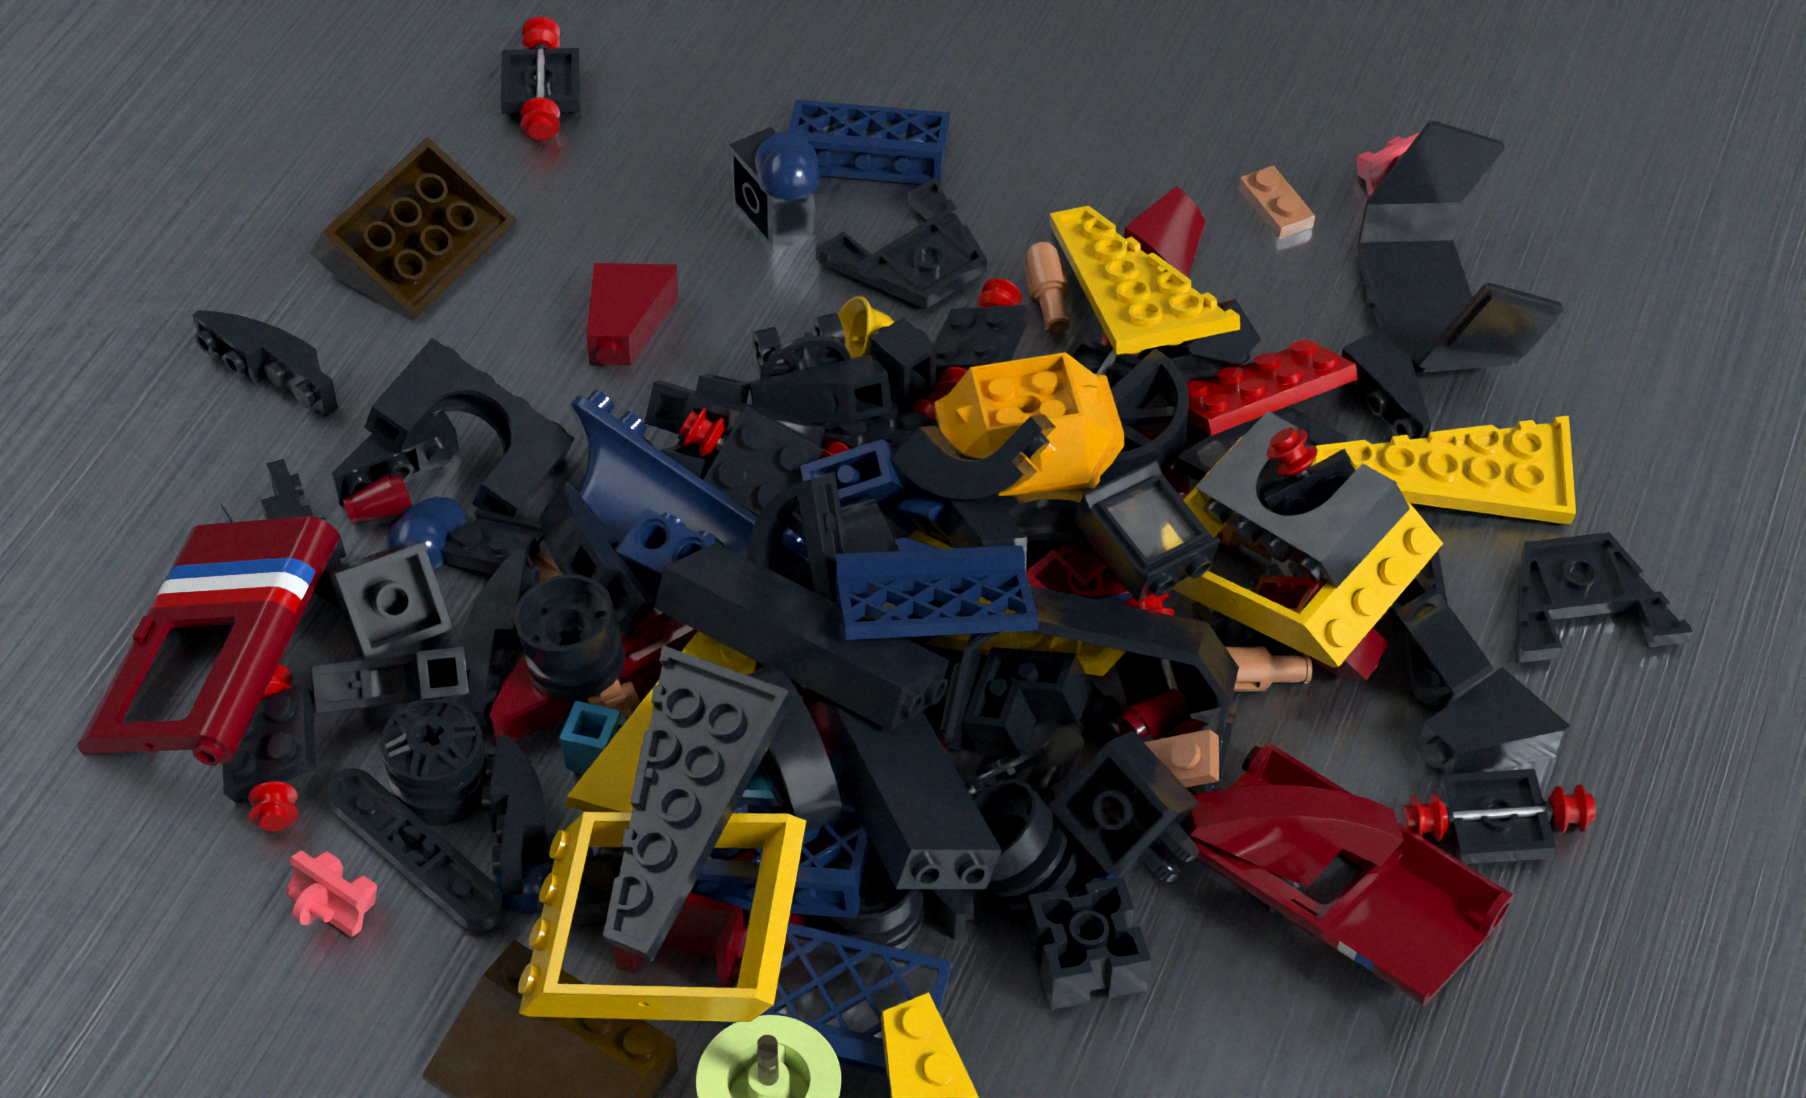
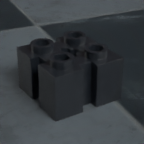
(1087, 943)

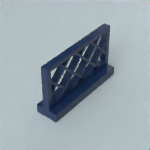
(877, 156)
(942, 575)
(816, 888)
(854, 1048)

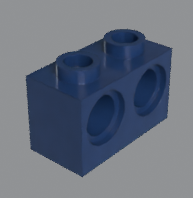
(656, 528)

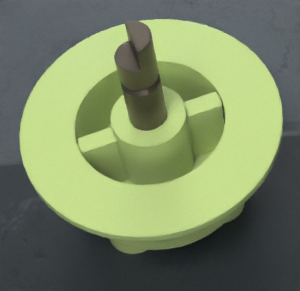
(769, 1060)

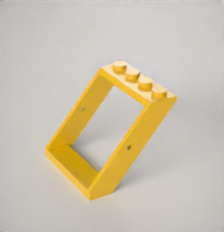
(1334, 617)
(764, 945)

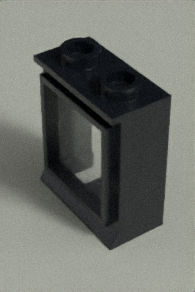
(1146, 532)

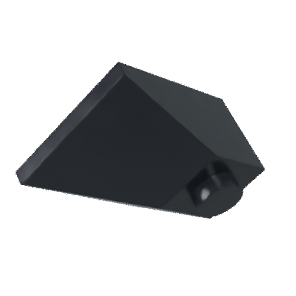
(1214, 351)

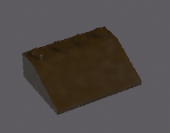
(413, 232)
(511, 1055)

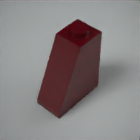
(627, 309)
(1295, 595)

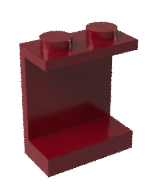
(704, 929)

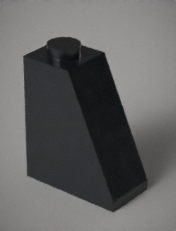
(1492, 729)

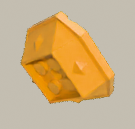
(1001, 396)

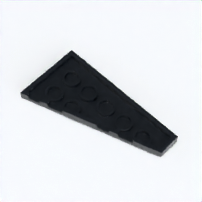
(689, 777)

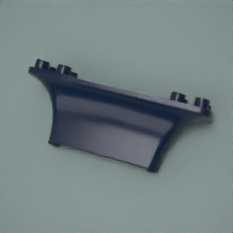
(631, 475)

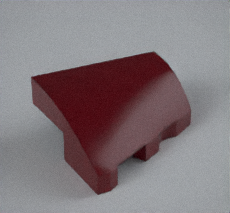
(1170, 229)
(1077, 572)

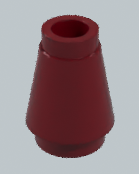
(378, 500)
(1153, 715)

